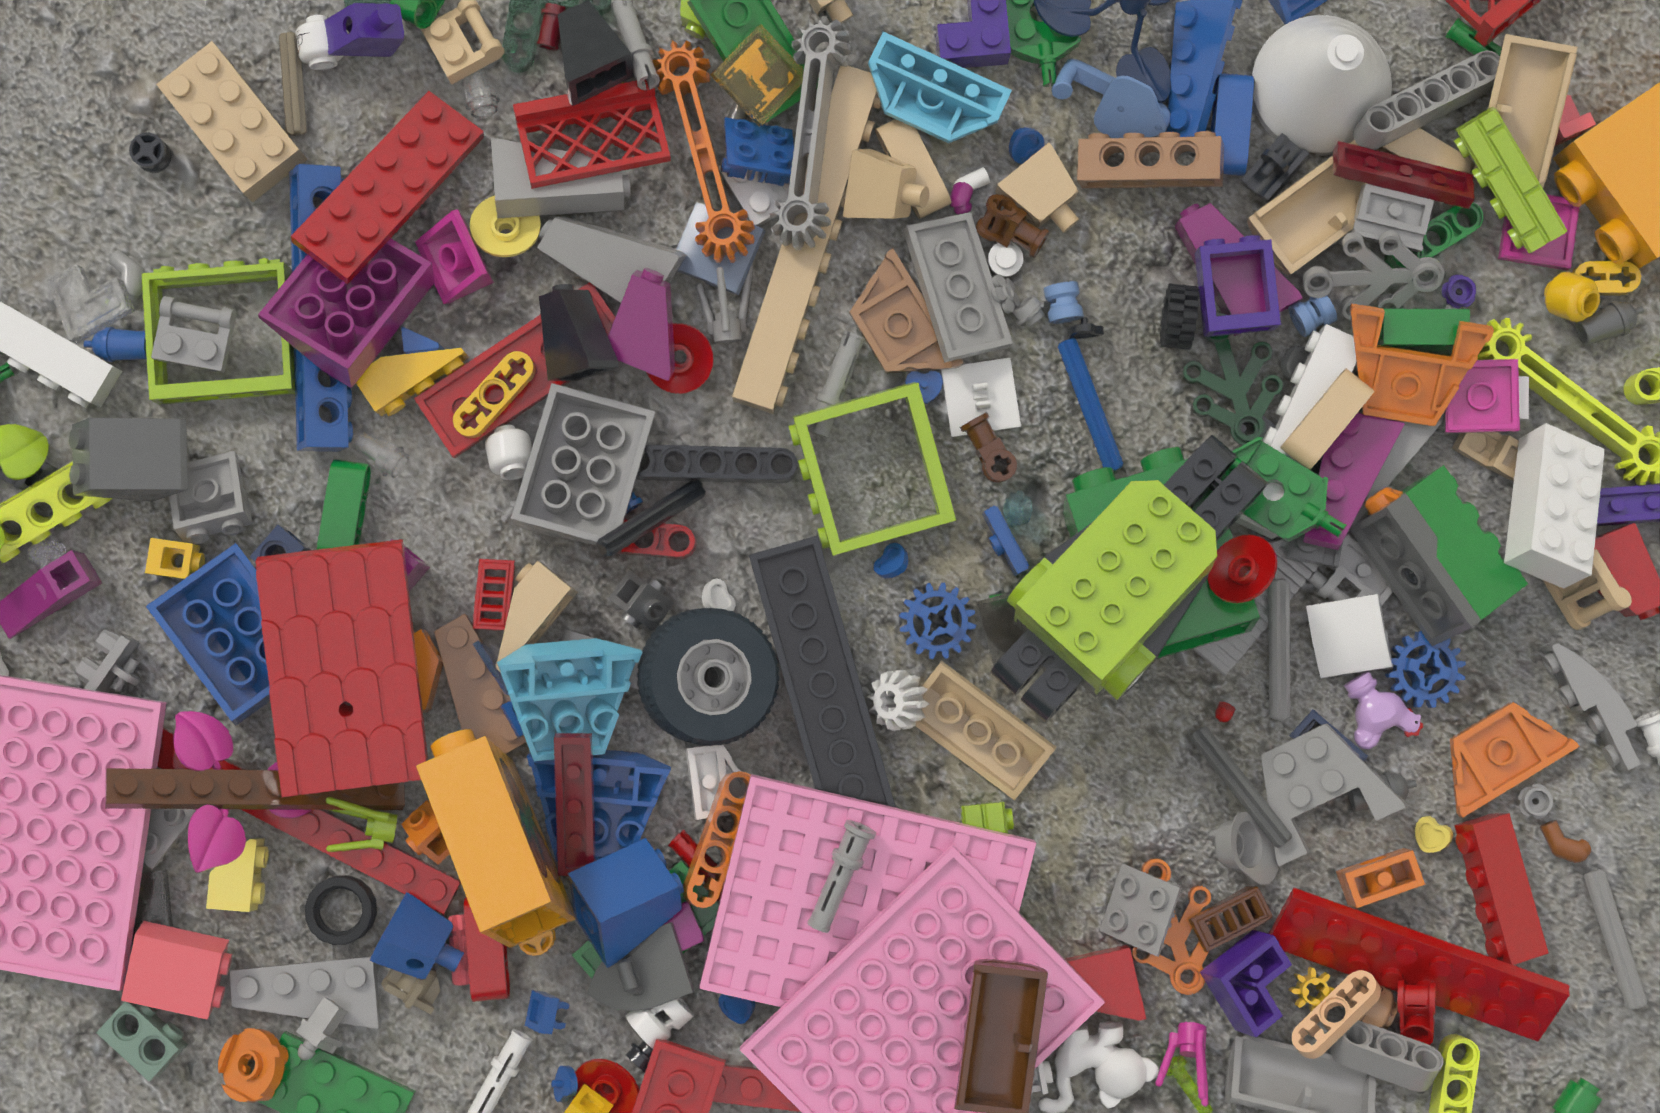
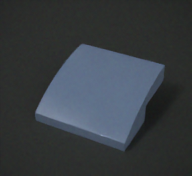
(704, 267)

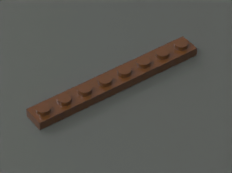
(230, 791)

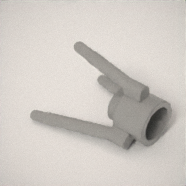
(726, 326)

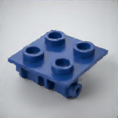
(758, 149)

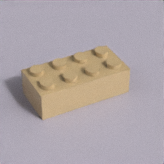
(231, 121)

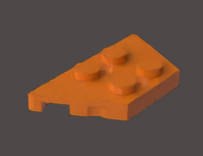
(1502, 754)

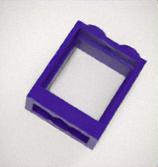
(1238, 323)

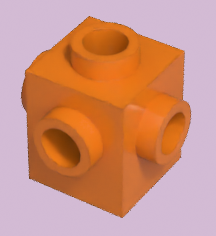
(425, 833)

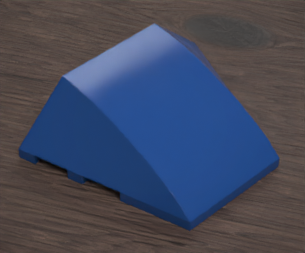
(623, 797)

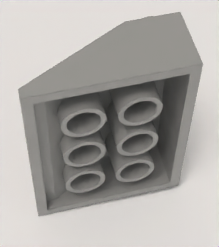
(581, 466)

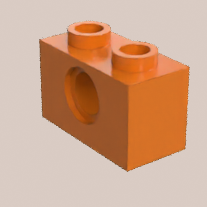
(1380, 877)

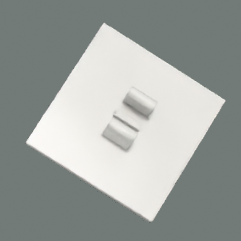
(978, 390)

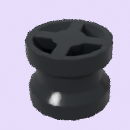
(144, 147)

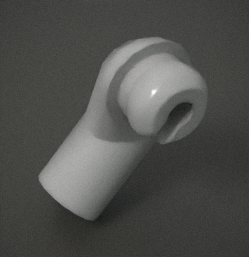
(130, 272)

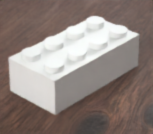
(1554, 506)

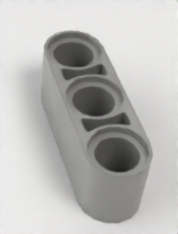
(1388, 1056)

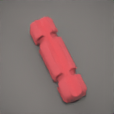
(458, 941)

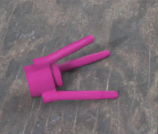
(1192, 1044)

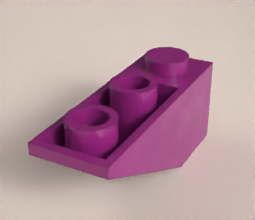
(47, 592)

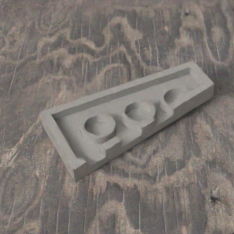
(300, 987)

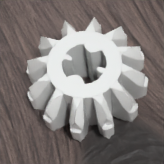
(898, 700)

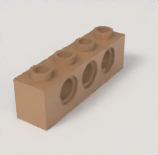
(1131, 173)

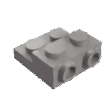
(213, 500)

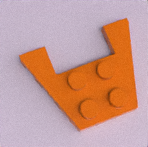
(1409, 382)

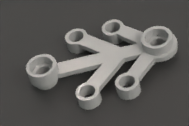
(1379, 276)

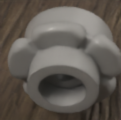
(1029, 311)
(1544, 804)

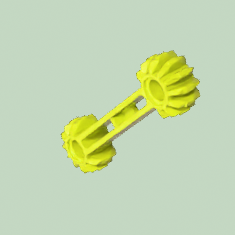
(1578, 405)

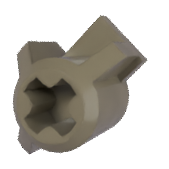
(413, 990)

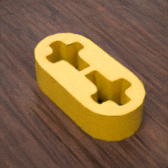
(1608, 269)

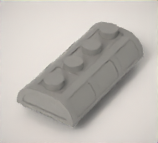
(1281, 1080)

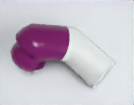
(963, 190)

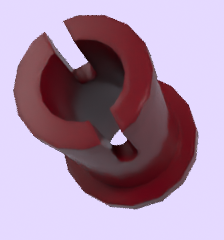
(550, 31)

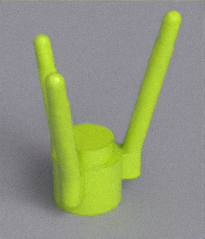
(379, 826)

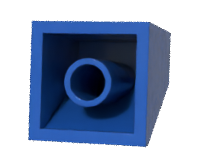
(624, 899)

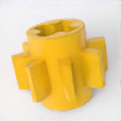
(1302, 992)

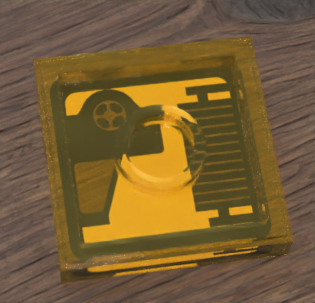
(759, 75)

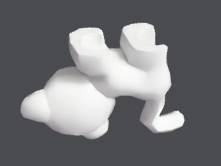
(1117, 1070)

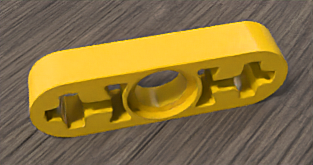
(509, 395)

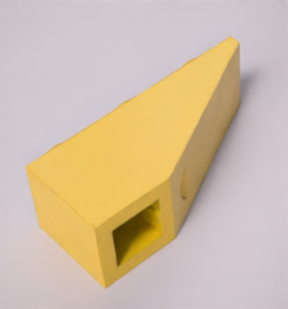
(399, 377)

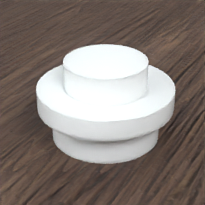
(1005, 260)

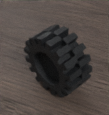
(1179, 316)

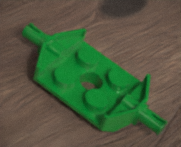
(1035, 41)
(1303, 498)

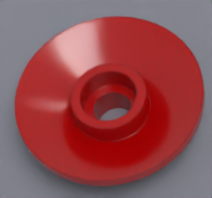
(698, 364)
(1235, 560)
(603, 1073)

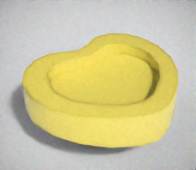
(1432, 836)

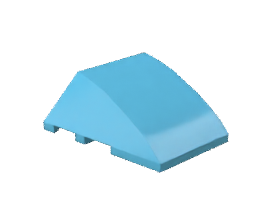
(568, 690)

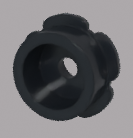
(640, 1055)

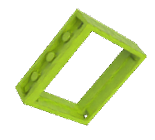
(202, 275)
(810, 469)

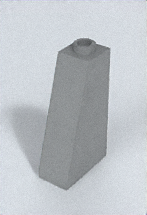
(584, 195)
(605, 255)

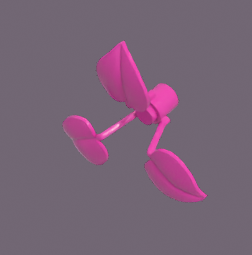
(212, 835)

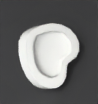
(717, 596)

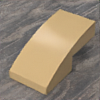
(1490, 450)

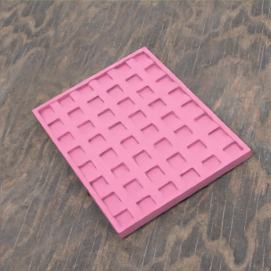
(781, 864)

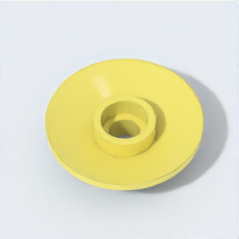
(486, 230)

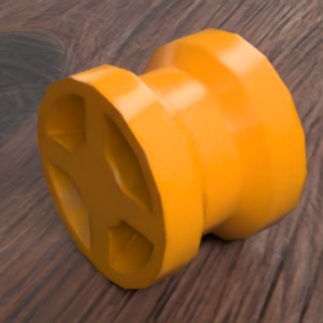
(533, 946)

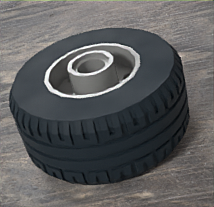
(740, 685)

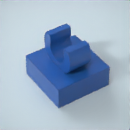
(543, 1011)

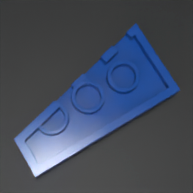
(1196, 62)

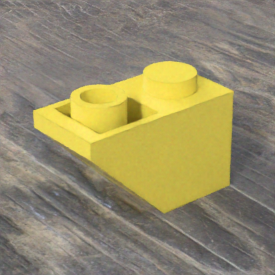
(238, 883)

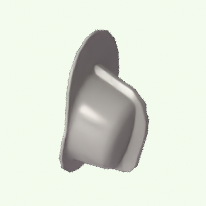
(1246, 848)

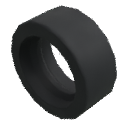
(314, 901)

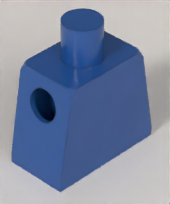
(416, 940)

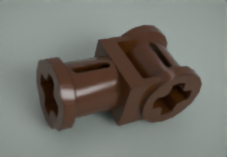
(1010, 225)
(988, 447)

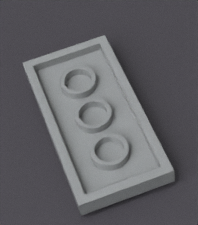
(957, 286)

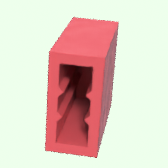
(176, 970)

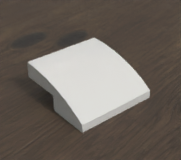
(1349, 636)

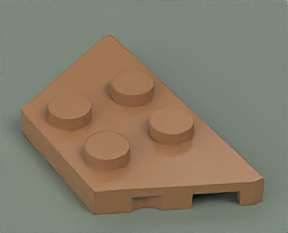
(897, 321)

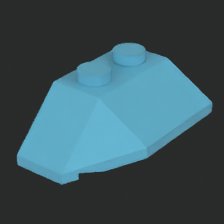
(933, 91)

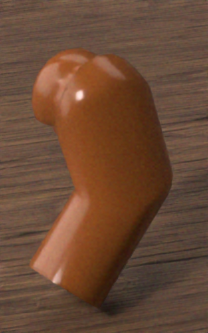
(1563, 847)

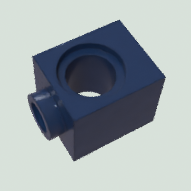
(279, 537)

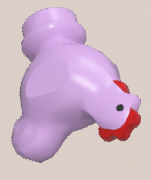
(1378, 712)

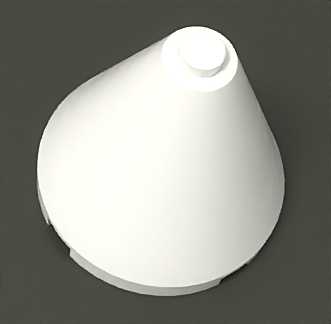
(1318, 81)

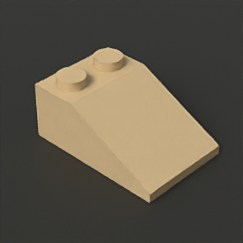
(534, 607)

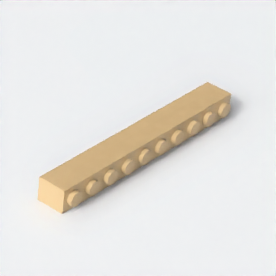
(797, 271)

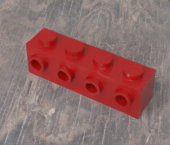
(1500, 888)

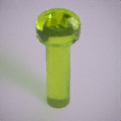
(1187, 1083)

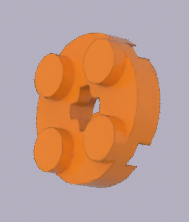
(269, 1065)

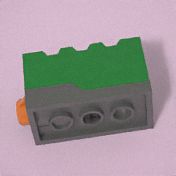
(1436, 555)

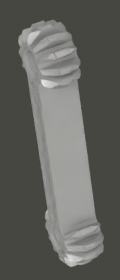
(811, 132)

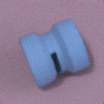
(1063, 301)
(1312, 314)

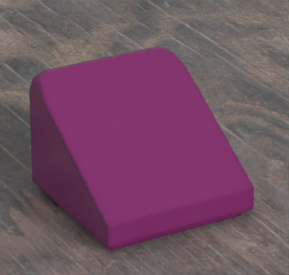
(687, 927)

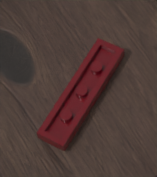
(1403, 174)
(574, 801)

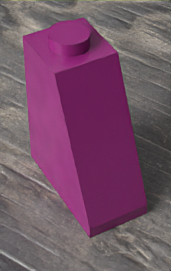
(645, 325)

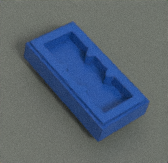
(1004, 541)

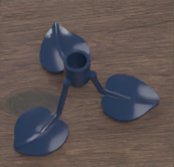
(1073, 20)

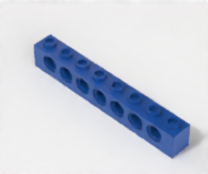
(311, 431)

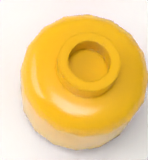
(1571, 296)

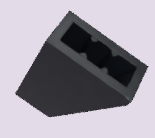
(591, 53)
(574, 335)

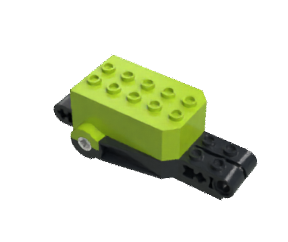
(1122, 584)

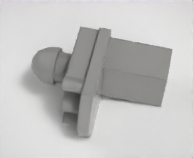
(319, 1029)

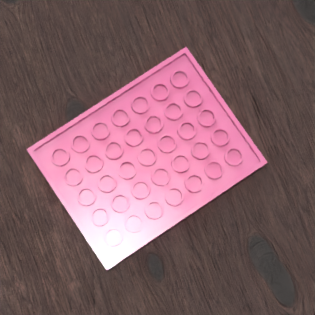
(63, 857)
(892, 1006)

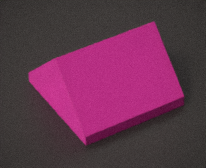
(454, 258)

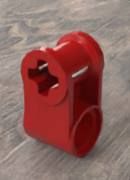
(1417, 1010)

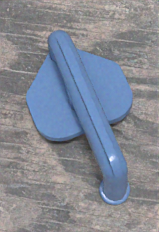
(1126, 102)

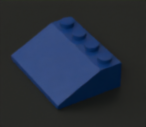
(219, 631)

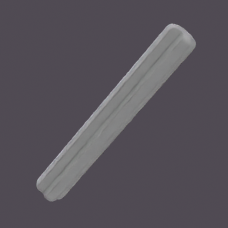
(1279, 649)
(1615, 939)

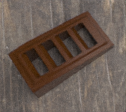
(1251, 908)

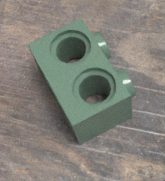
(137, 1046)

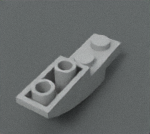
(1588, 690)

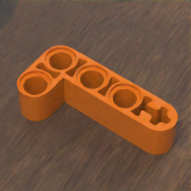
(711, 837)

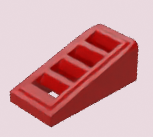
(480, 607)

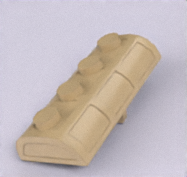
(1532, 95)
(1307, 216)

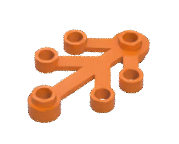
(1176, 939)

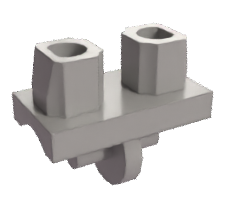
(101, 676)

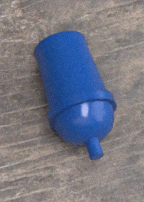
(118, 344)

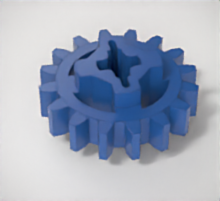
(951, 630)
(1420, 682)

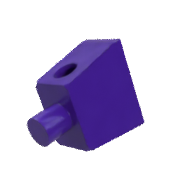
(372, 30)

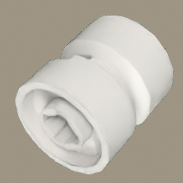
(652, 1026)

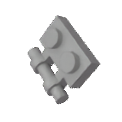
(1355, 569)

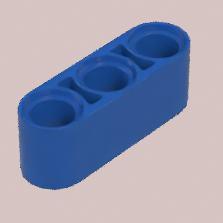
(1233, 119)

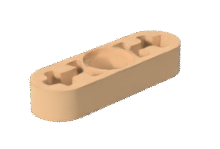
(1362, 1003)

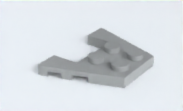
(1314, 772)

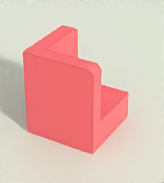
(1572, 123)

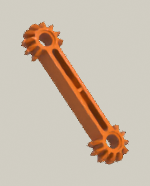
(703, 152)

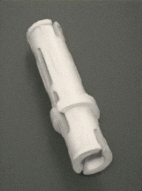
(516, 1044)

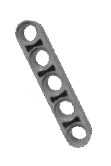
(1427, 101)

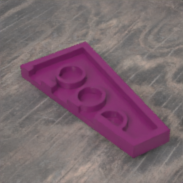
(1351, 471)

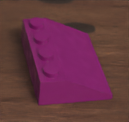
(343, 323)

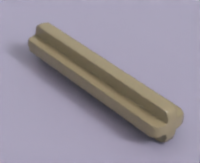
(292, 85)

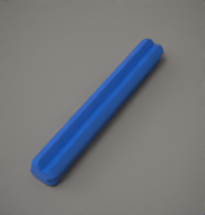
(1090, 404)

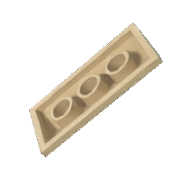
(981, 731)

